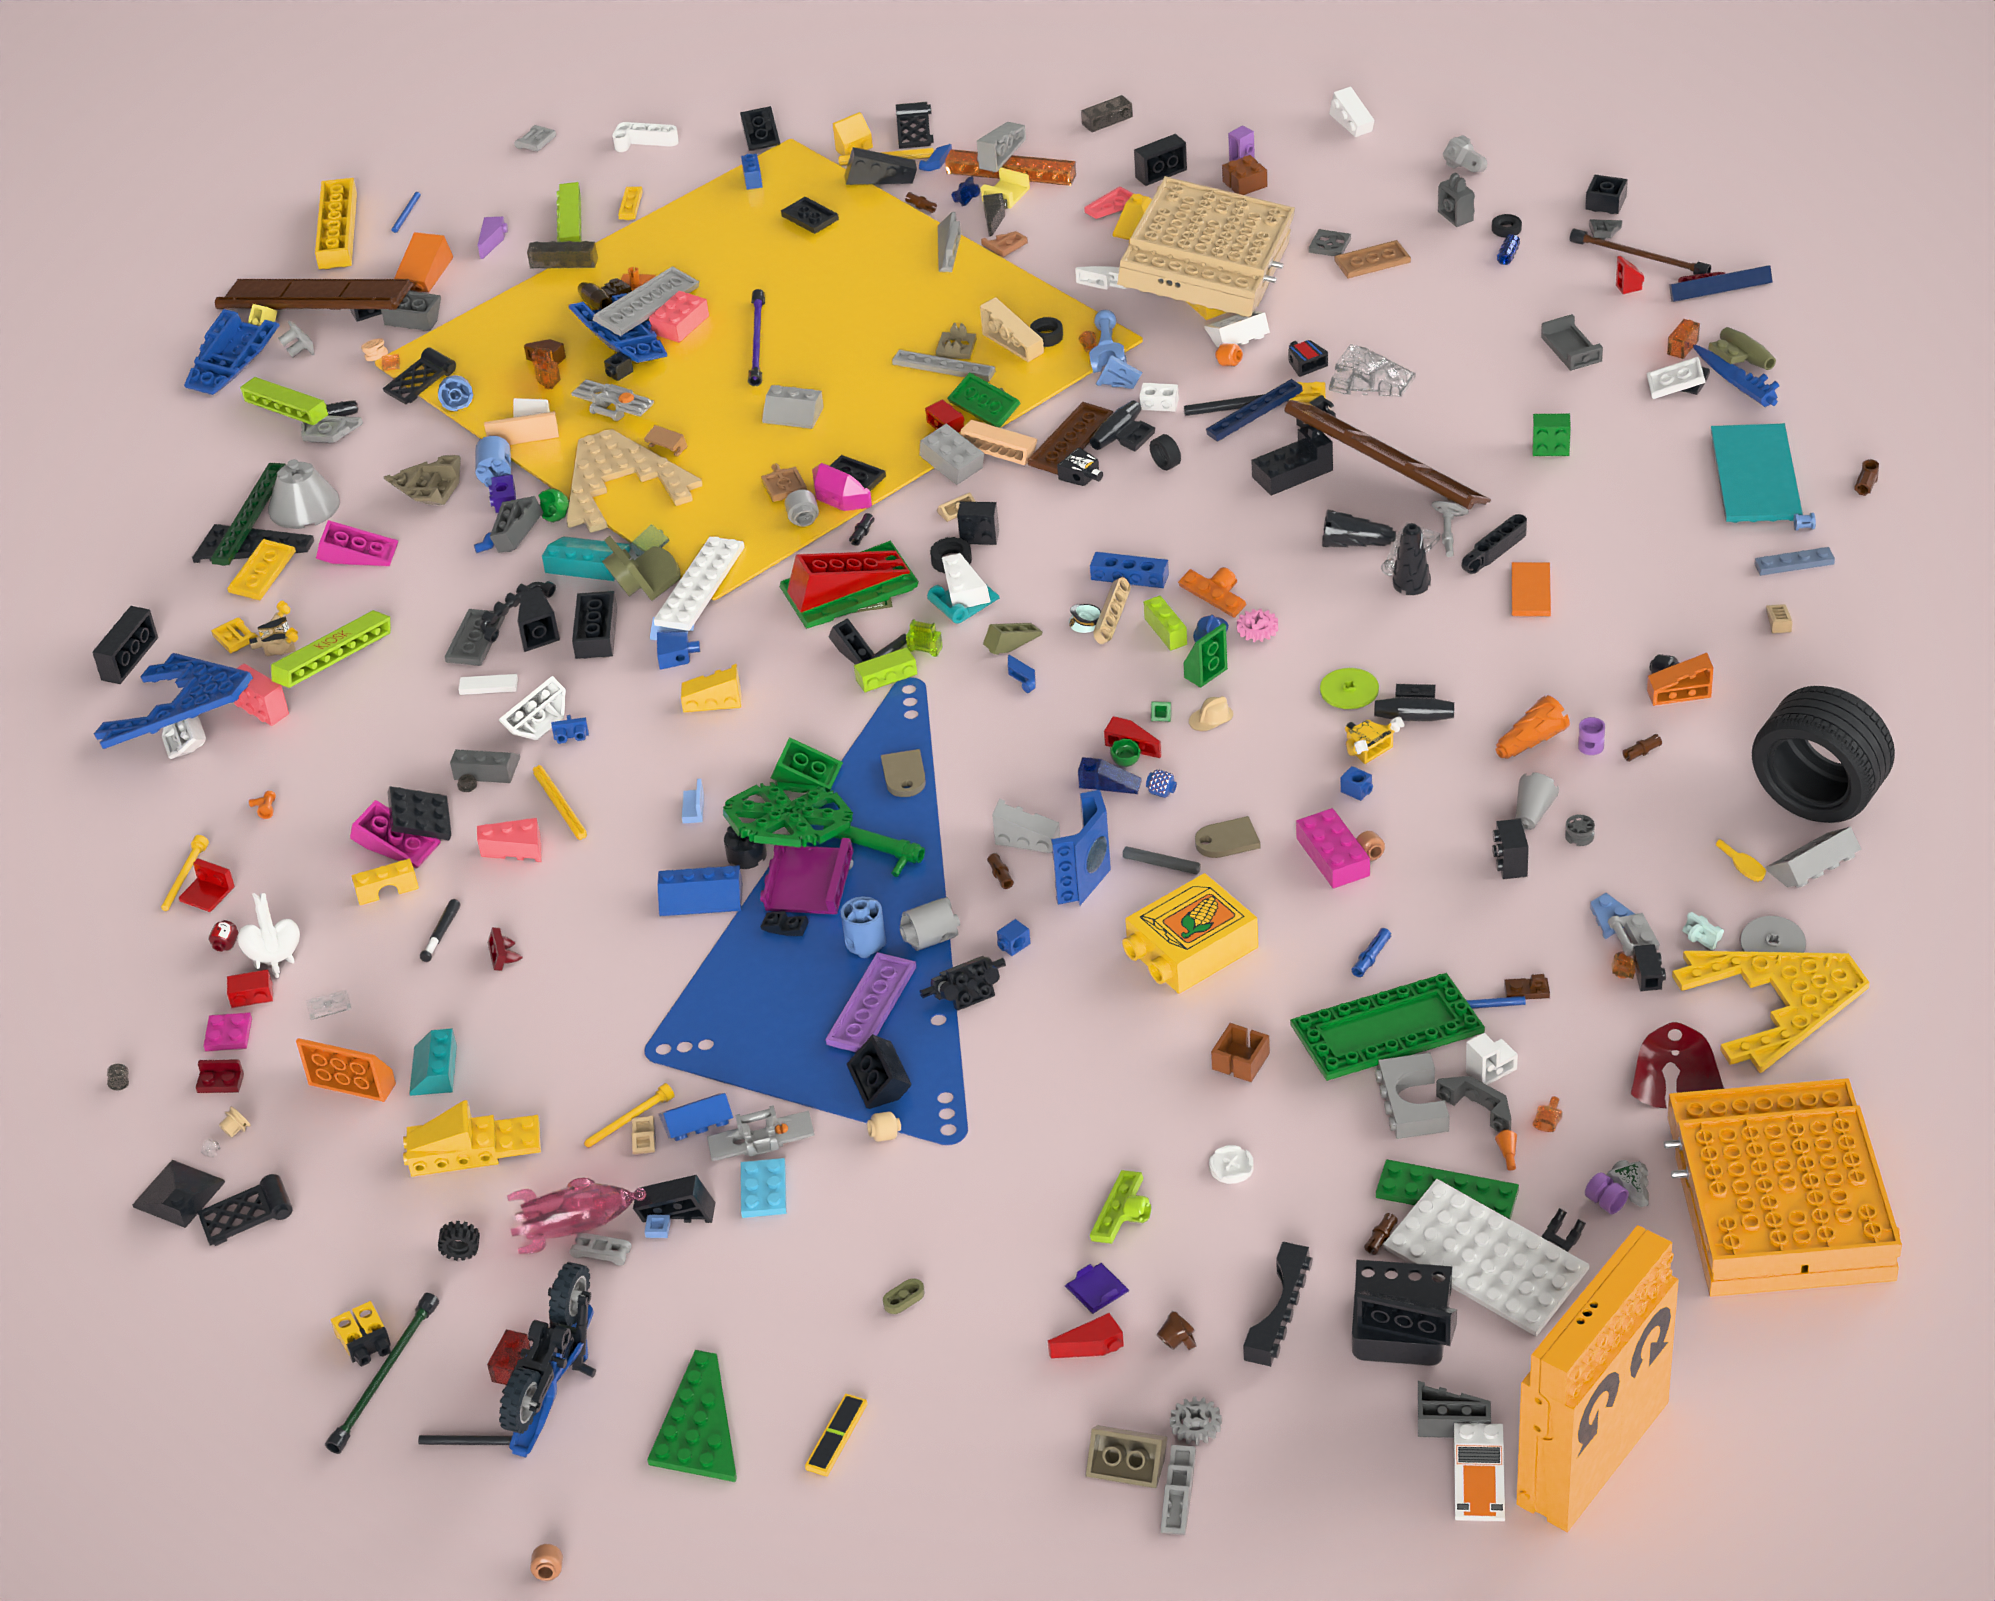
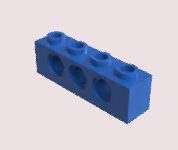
(1136, 569)

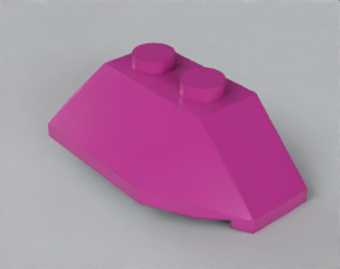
(839, 489)

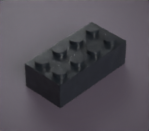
(594, 624)
(125, 645)

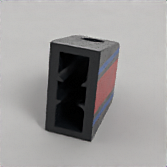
(1307, 357)

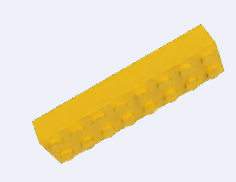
(336, 223)

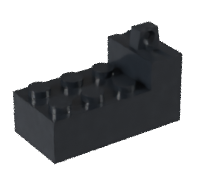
(1295, 462)

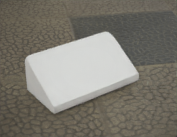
(526, 407)

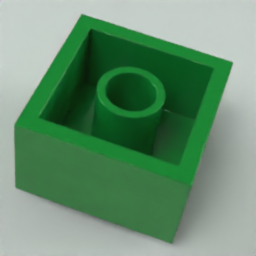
(1551, 434)

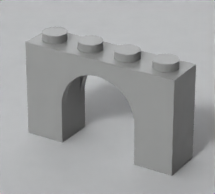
(1405, 1117)

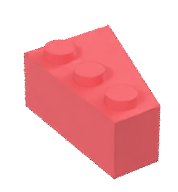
(510, 839)

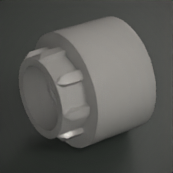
(801, 507)

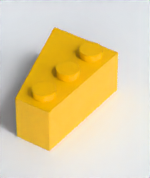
(712, 692)

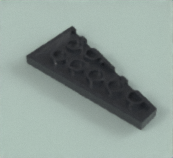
(209, 545)

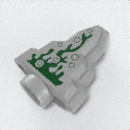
(1634, 1179)

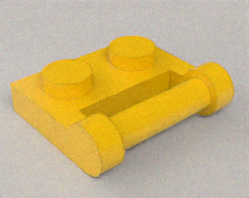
(1310, 391)
(230, 638)

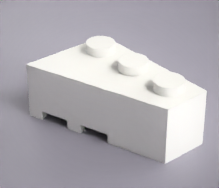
(1351, 112)
(964, 582)

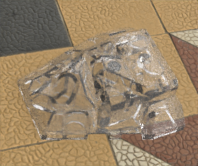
(1368, 371)

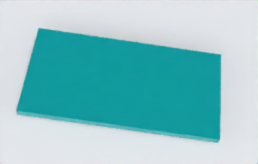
(1756, 472)

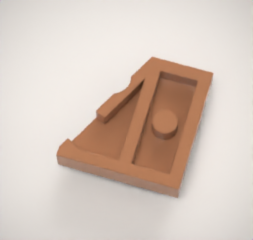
(1005, 243)

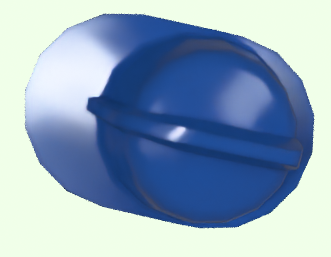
(1206, 625)

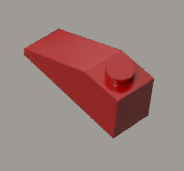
(1126, 729)
(1089, 1339)

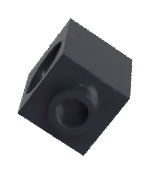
(618, 366)

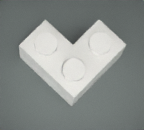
(1489, 1059)

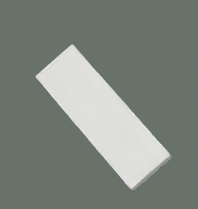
(488, 684)

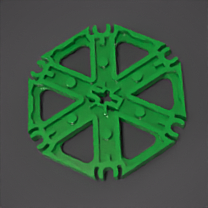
(793, 815)

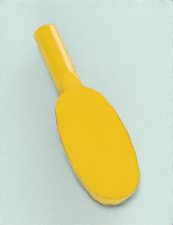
(1744, 863)

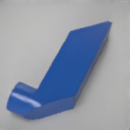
(936, 160)
(1022, 673)

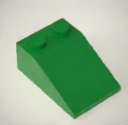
(1207, 657)
(805, 766)

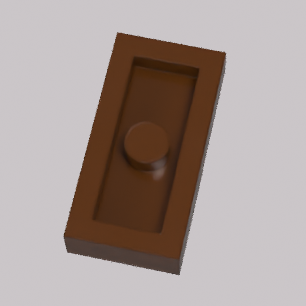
(1533, 988)

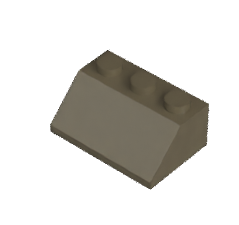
(1126, 1456)

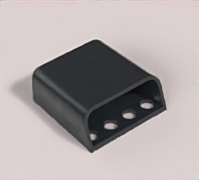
(1392, 1348)

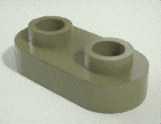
(901, 1298)

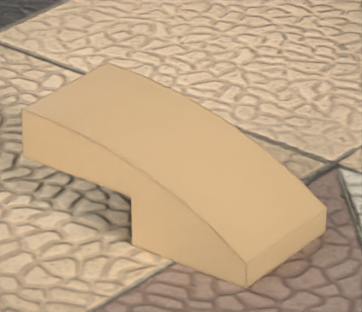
(643, 1135)

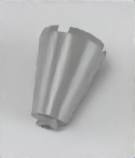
(1534, 798)

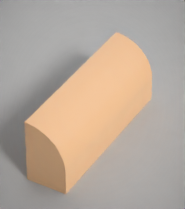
(524, 428)
(999, 442)

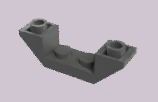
(1455, 1088)

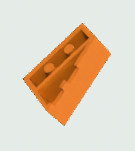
(1682, 681)

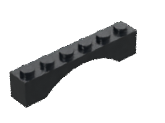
(1264, 1338)

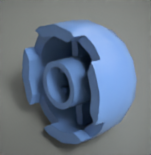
(455, 393)

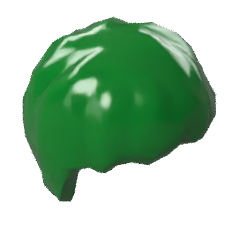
(553, 504)

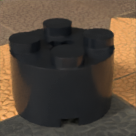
(742, 851)

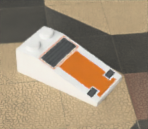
(1479, 1472)

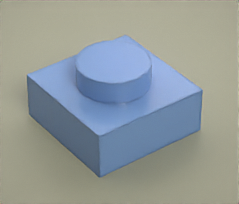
(657, 1226)

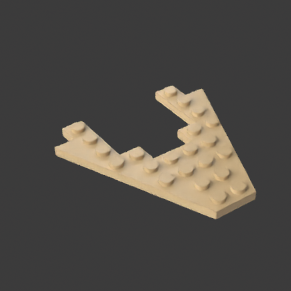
(612, 456)

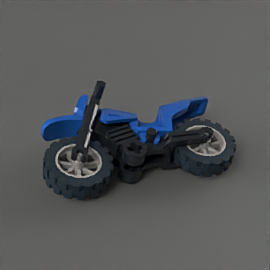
(554, 1349)

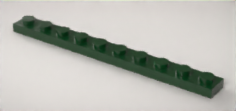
(247, 516)

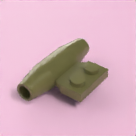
(1738, 347)

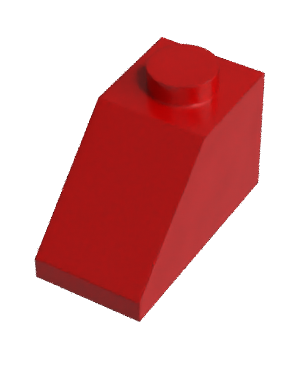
(1628, 276)

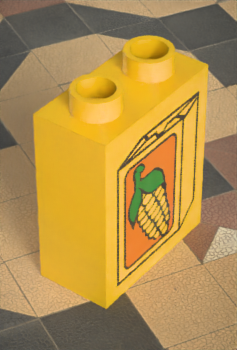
(1190, 933)

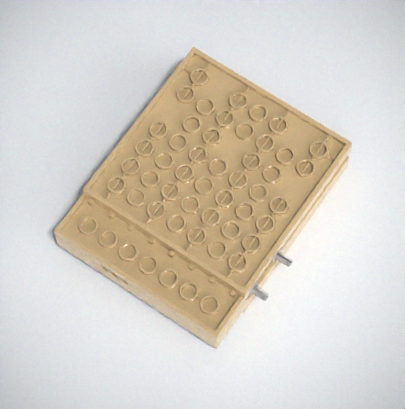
(1207, 247)

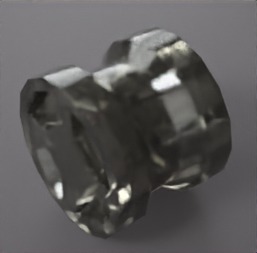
(117, 1077)

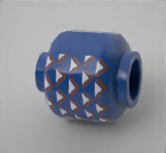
(1161, 783)

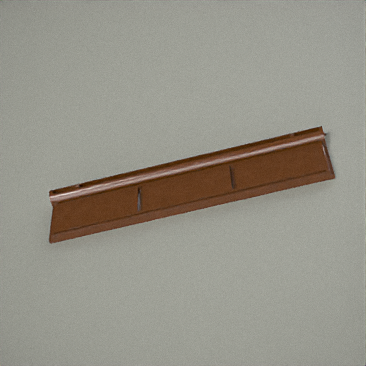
(316, 294)
(1385, 454)

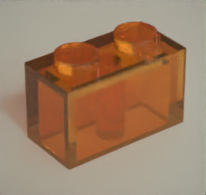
(1683, 338)

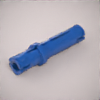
(1367, 957)

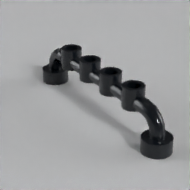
(511, 600)

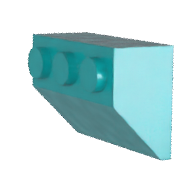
(434, 1063)

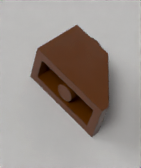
(557, 349)

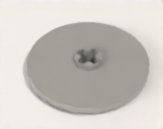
(1760, 931)

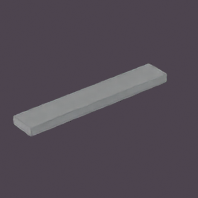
(942, 365)

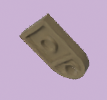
(904, 770)
(1227, 838)

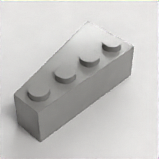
(999, 145)

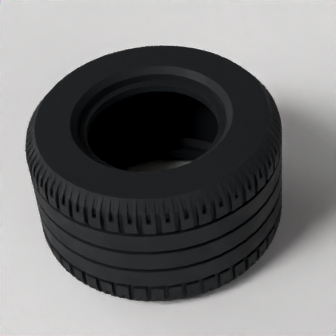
(1805, 779)

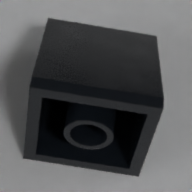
(536, 620)

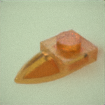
(1623, 966)

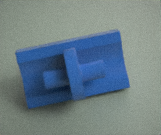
(570, 728)

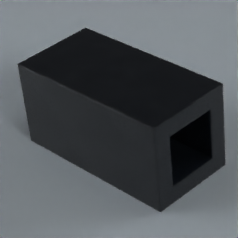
(1648, 967)

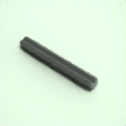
(1161, 860)

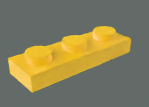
(630, 203)

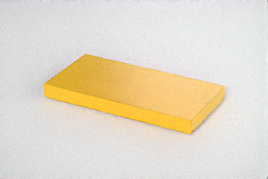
(261, 569)

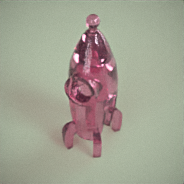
(569, 1210)

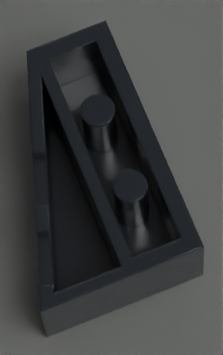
(679, 1198)

